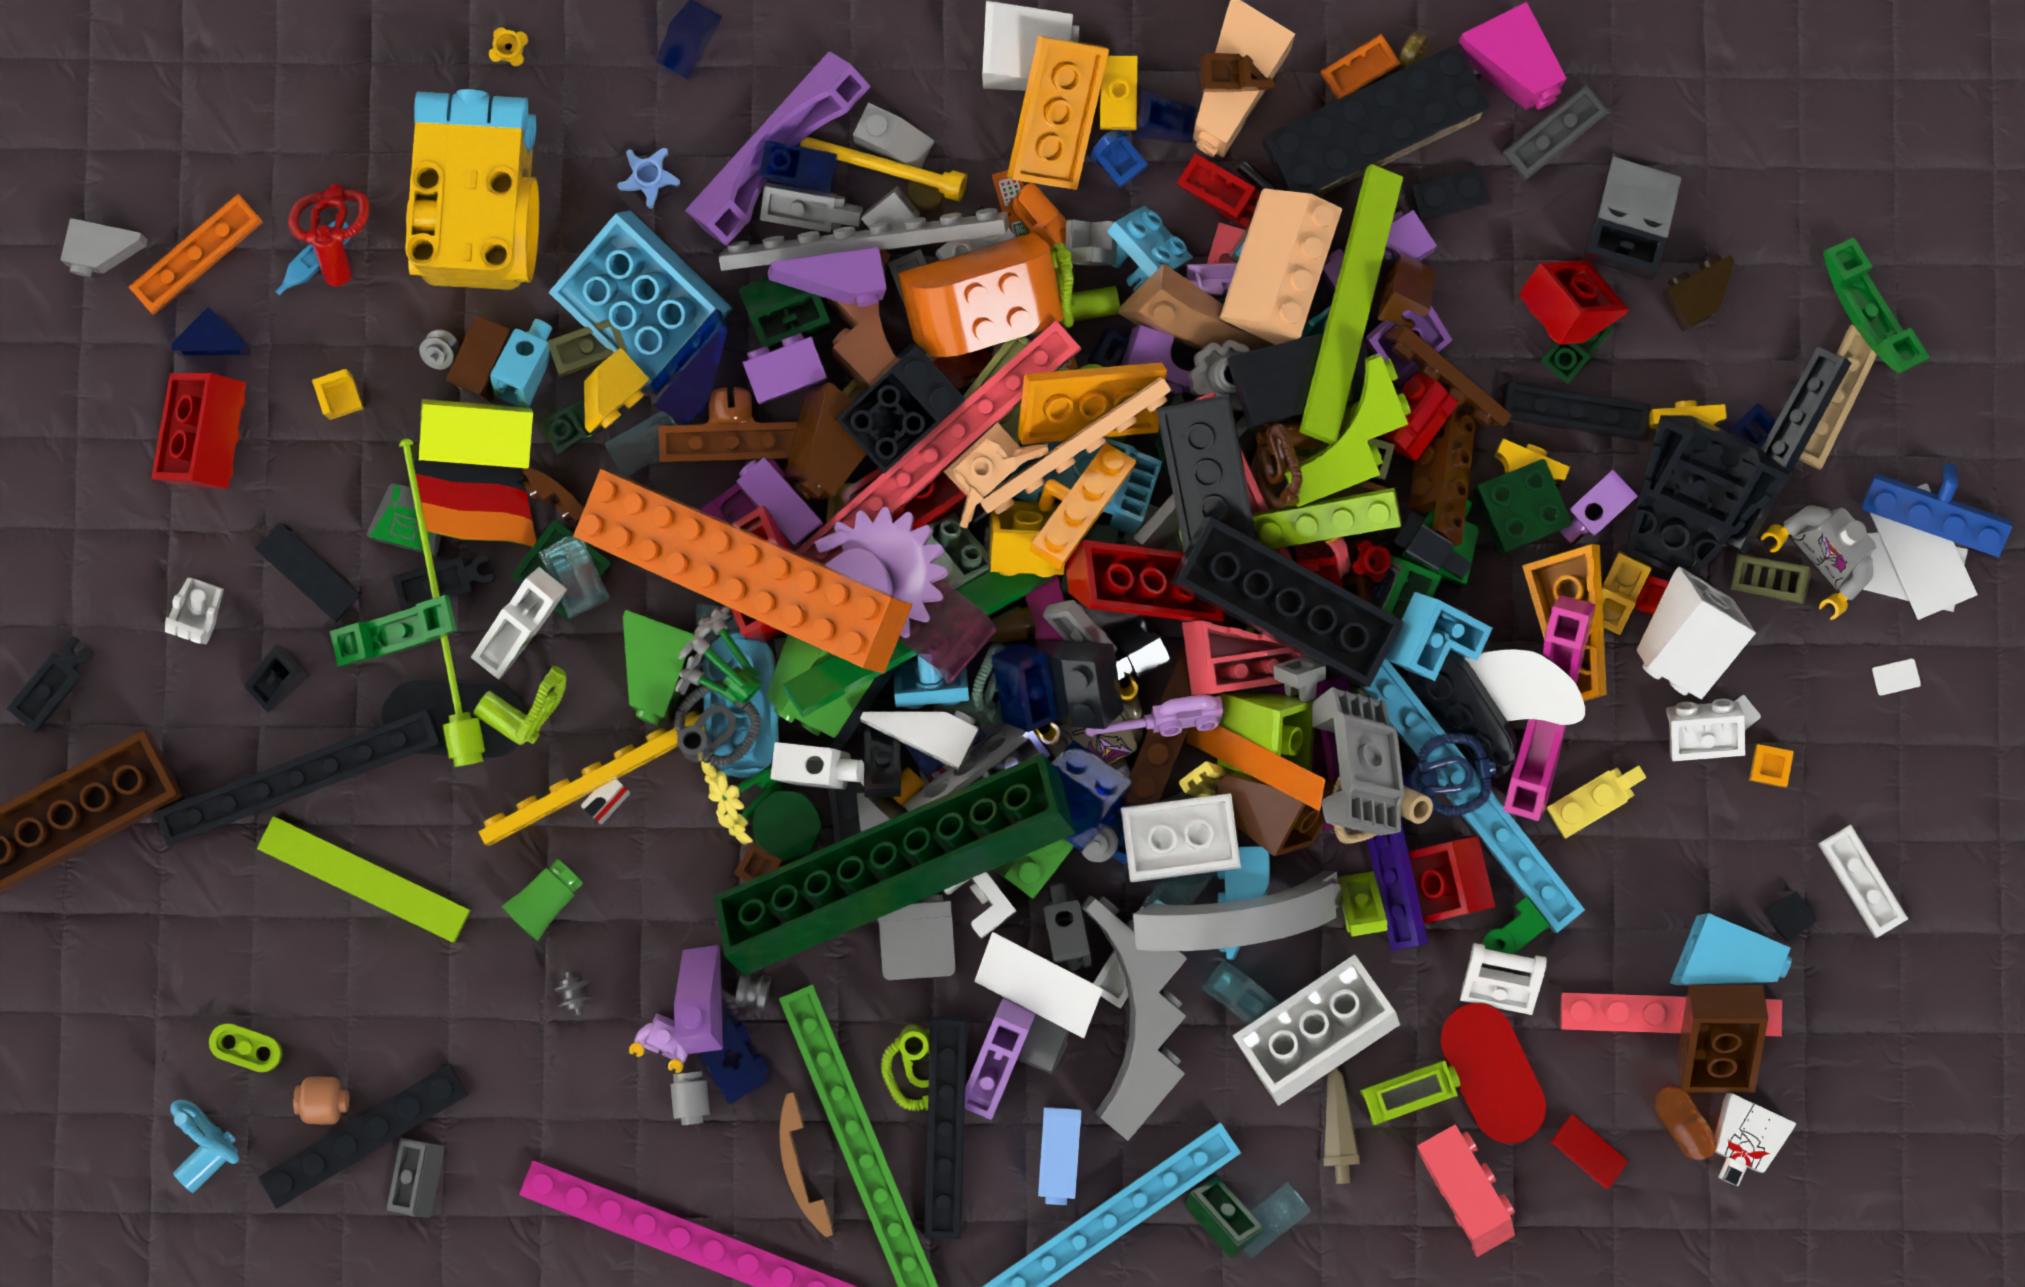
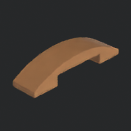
(817, 1210)

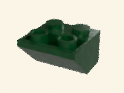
(782, 312)

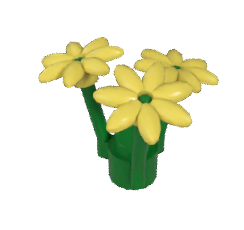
(728, 798)

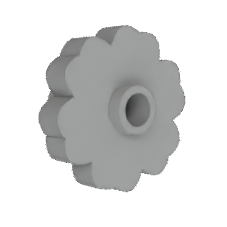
(1210, 370)

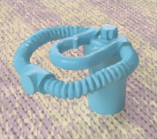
(213, 1150)

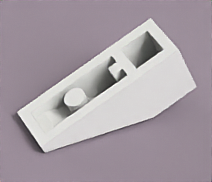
(933, 733)

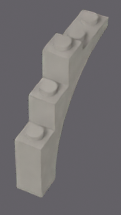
(1145, 1072)

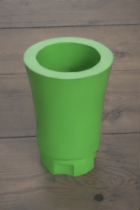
(543, 899)

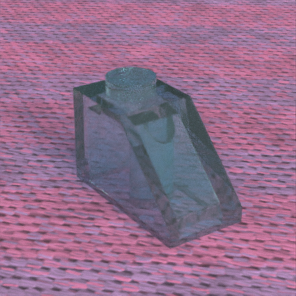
(1238, 993)

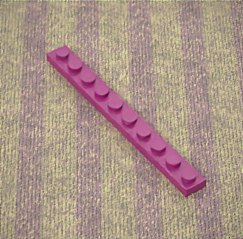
(668, 1231)

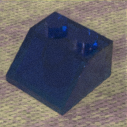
(1092, 792)

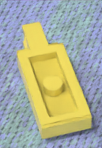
(1593, 800)

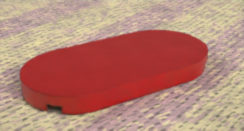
(1493, 1073)

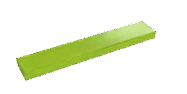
(363, 879)

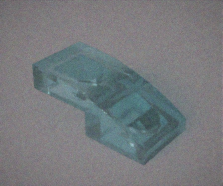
(1277, 1216)

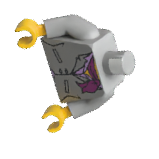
(1835, 546)

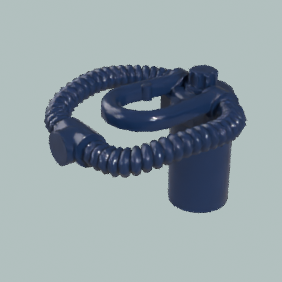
(1424, 776)

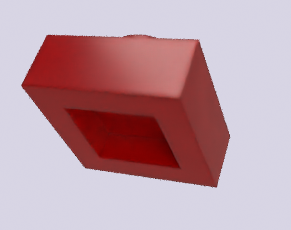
(1650, 595)

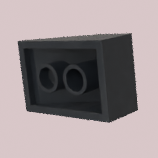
(1082, 681)

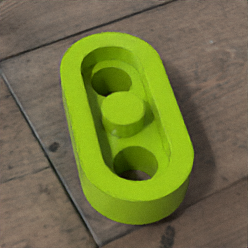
(246, 1047)

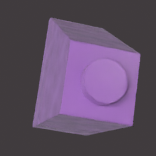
(768, 489)

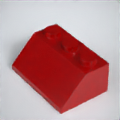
(199, 430)

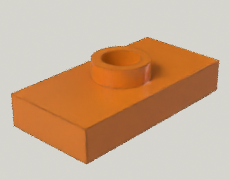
(1360, 67)

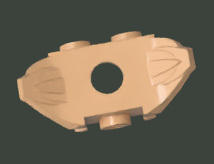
(987, 465)

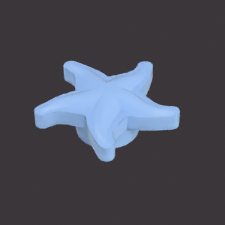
(648, 175)

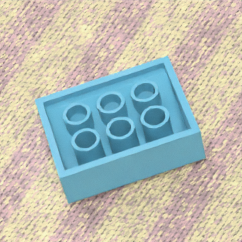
(642, 291)

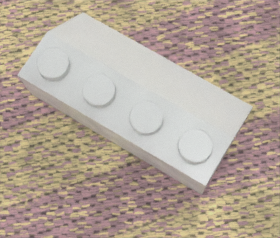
(1316, 1029)

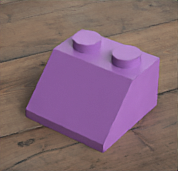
(784, 369)

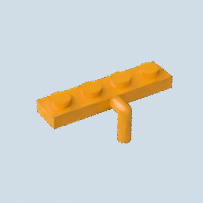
(1079, 505)

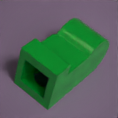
(1518, 931)

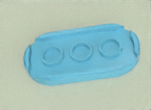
(761, 753)

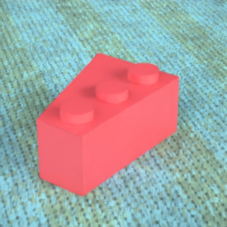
(1230, 658)
(1468, 1189)

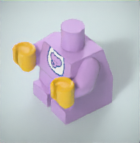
(660, 1037)

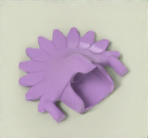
(889, 559)

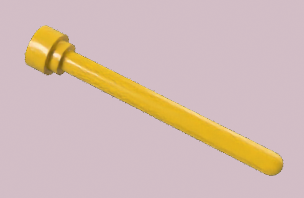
(950, 184)

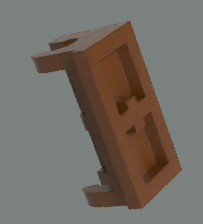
(1406, 287)
(478, 358)

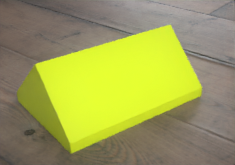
(475, 433)

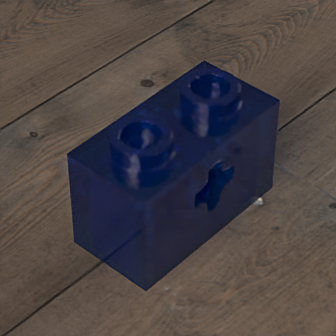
(1024, 687)
(753, 1070)

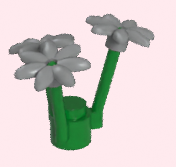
(741, 683)

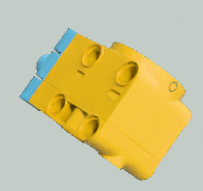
(472, 191)

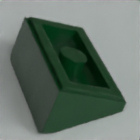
(1223, 1216)

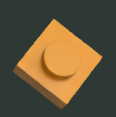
(1771, 765)

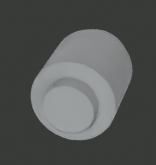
(690, 1097)

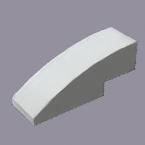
(518, 622)

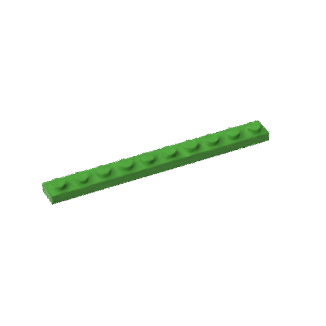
(857, 1139)

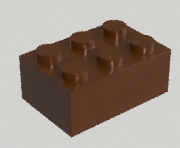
(1722, 1038)

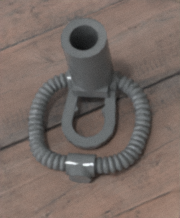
(694, 741)

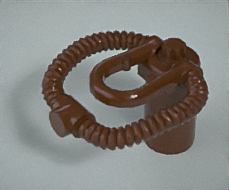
(1272, 441)

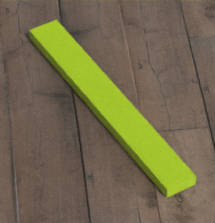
(1351, 304)

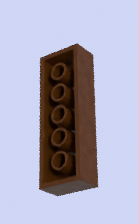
(83, 808)

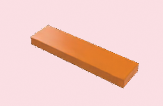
(195, 254)

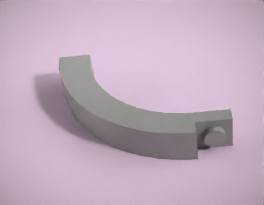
(1239, 922)

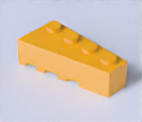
(1578, 577)

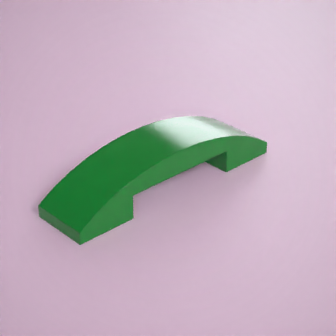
(1868, 310)
(394, 632)

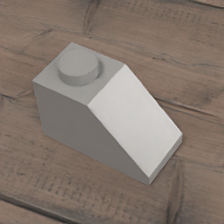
(892, 137)
(98, 247)

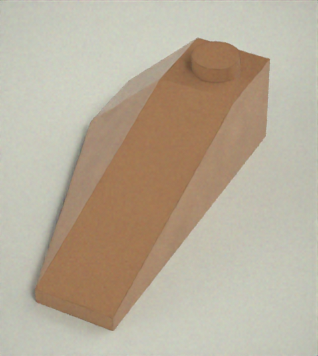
(1183, 311)

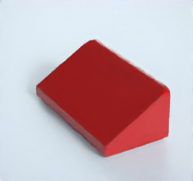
(1588, 1151)

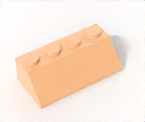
(1280, 264)

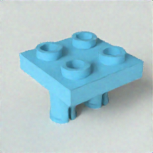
(1148, 244)
(919, 685)

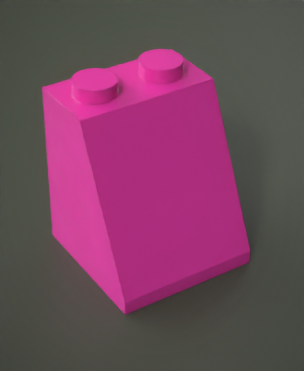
(1515, 57)

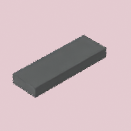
(1555, 132)

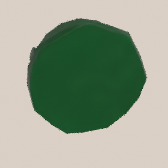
(786, 824)

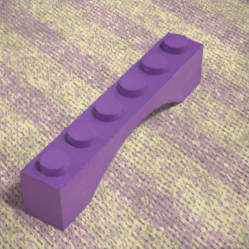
(821, 97)

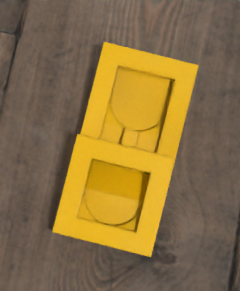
(1622, 589)

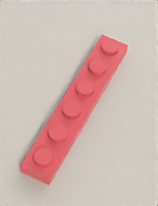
(1638, 1013)

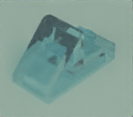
(1180, 889)

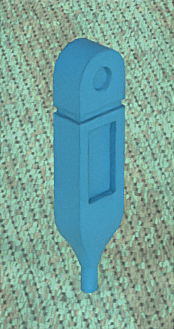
(303, 266)

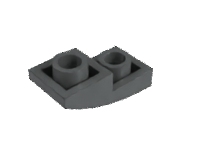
(1044, 1045)

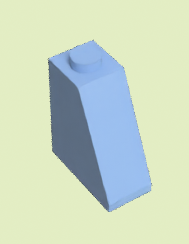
(1059, 1154)

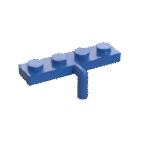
(1937, 513)

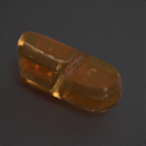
(1685, 1123)

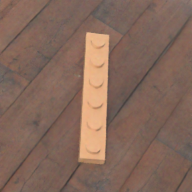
(1088, 438)

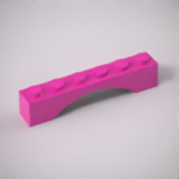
(1542, 740)

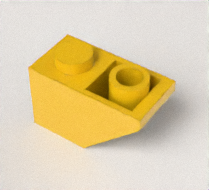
(610, 387)

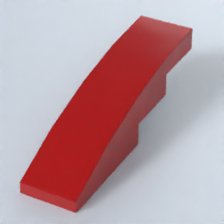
(1220, 190)

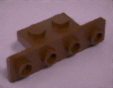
(1443, 476)

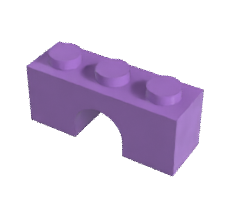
(1405, 237)
(1154, 347)

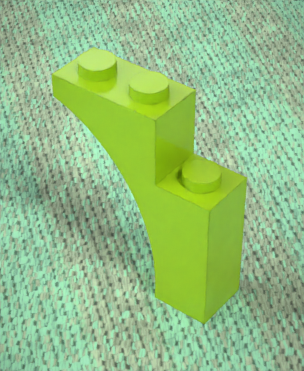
(1351, 457)

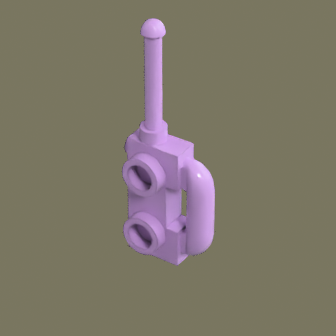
(1173, 715)

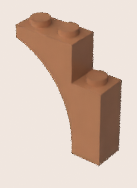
(864, 348)

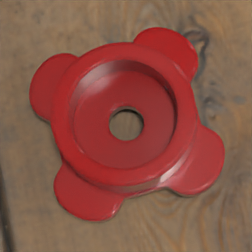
(1381, 559)

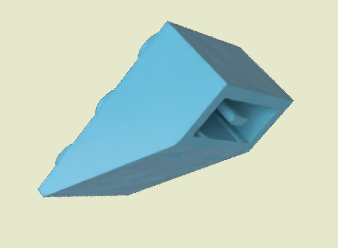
(1246, 882)

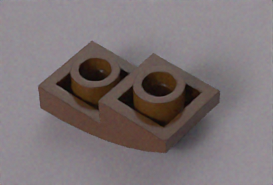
(548, 489)

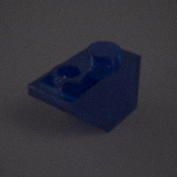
(799, 166)

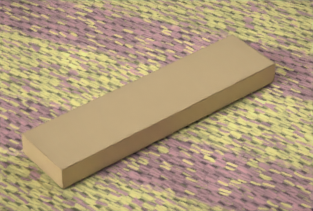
(1862, 358)

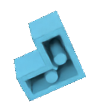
(1429, 634)

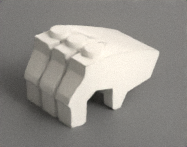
(194, 611)

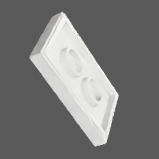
(1180, 837)

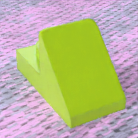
(1362, 904)

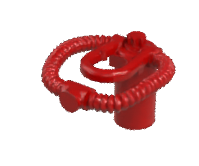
(329, 240)

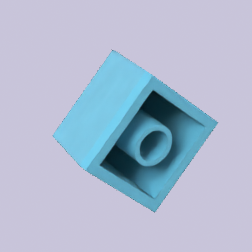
(1729, 955)

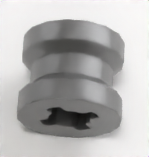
(753, 991)

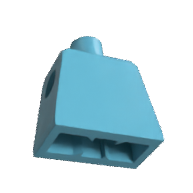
(522, 364)

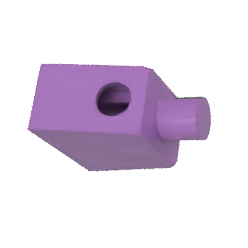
(1611, 495)

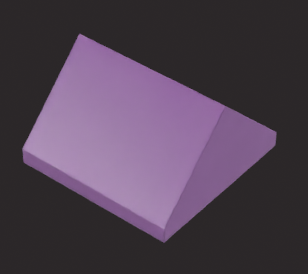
(1427, 328)

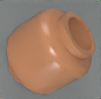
(320, 1100)

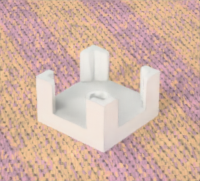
(985, 891)

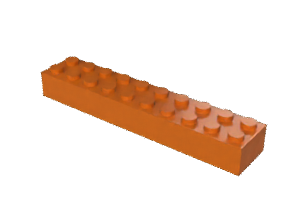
(743, 571)

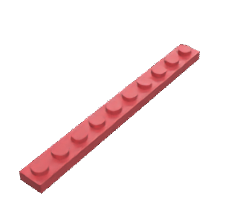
(951, 436)

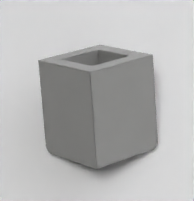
(892, 208)
(1090, 243)

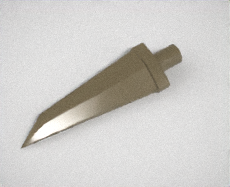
(1339, 1133)

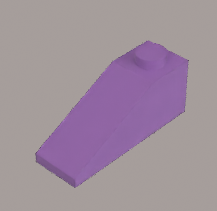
(839, 276)
(699, 1001)
(997, 1058)

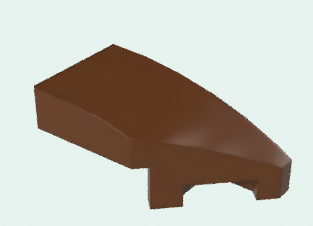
(1231, 74)

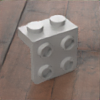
(918, 940)

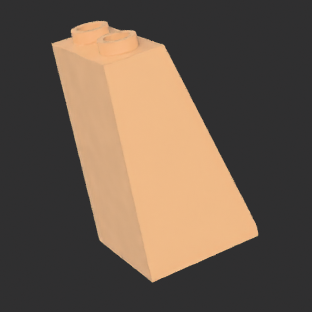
(1268, 45)

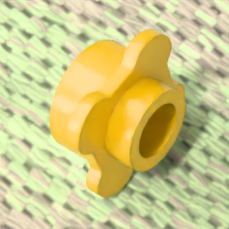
(501, 39)

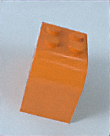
(982, 297)

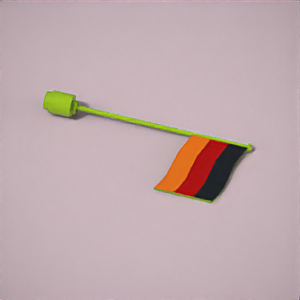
(466, 505)

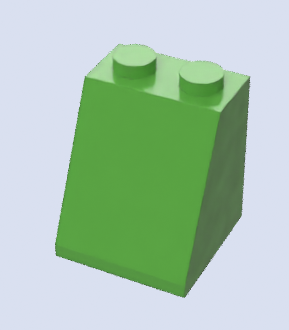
(794, 660)
(653, 666)

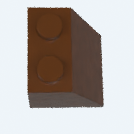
(821, 449)
(1271, 816)

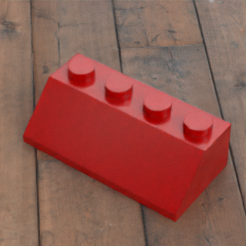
(1132, 582)

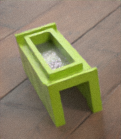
(1410, 1091)

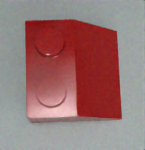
(1571, 300)
(1451, 879)

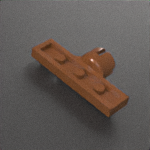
(727, 436)

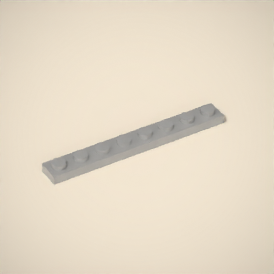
(881, 235)

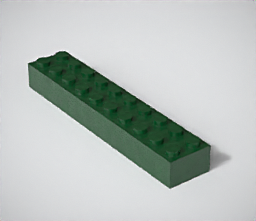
(893, 864)

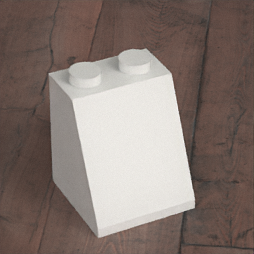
(1012, 40)
(1693, 635)

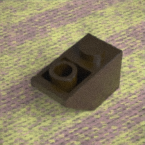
(1700, 295)

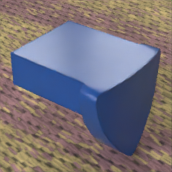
(1118, 157)

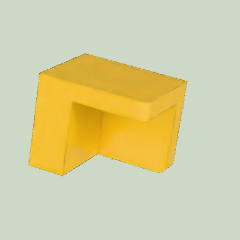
(337, 394)

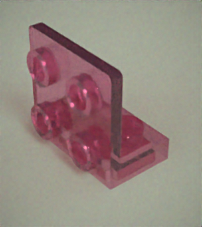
(951, 635)

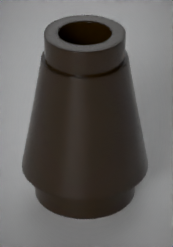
(1013, 625)

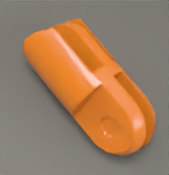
(1039, 214)

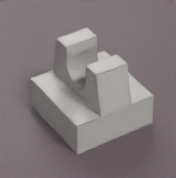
(1300, 677)

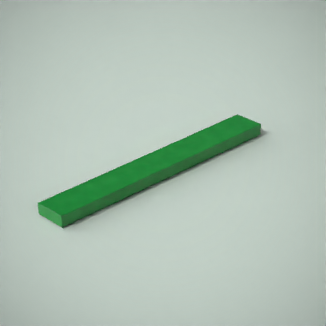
(837, 676)

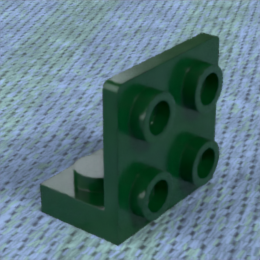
(1522, 506)

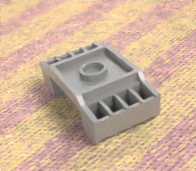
(1366, 761)

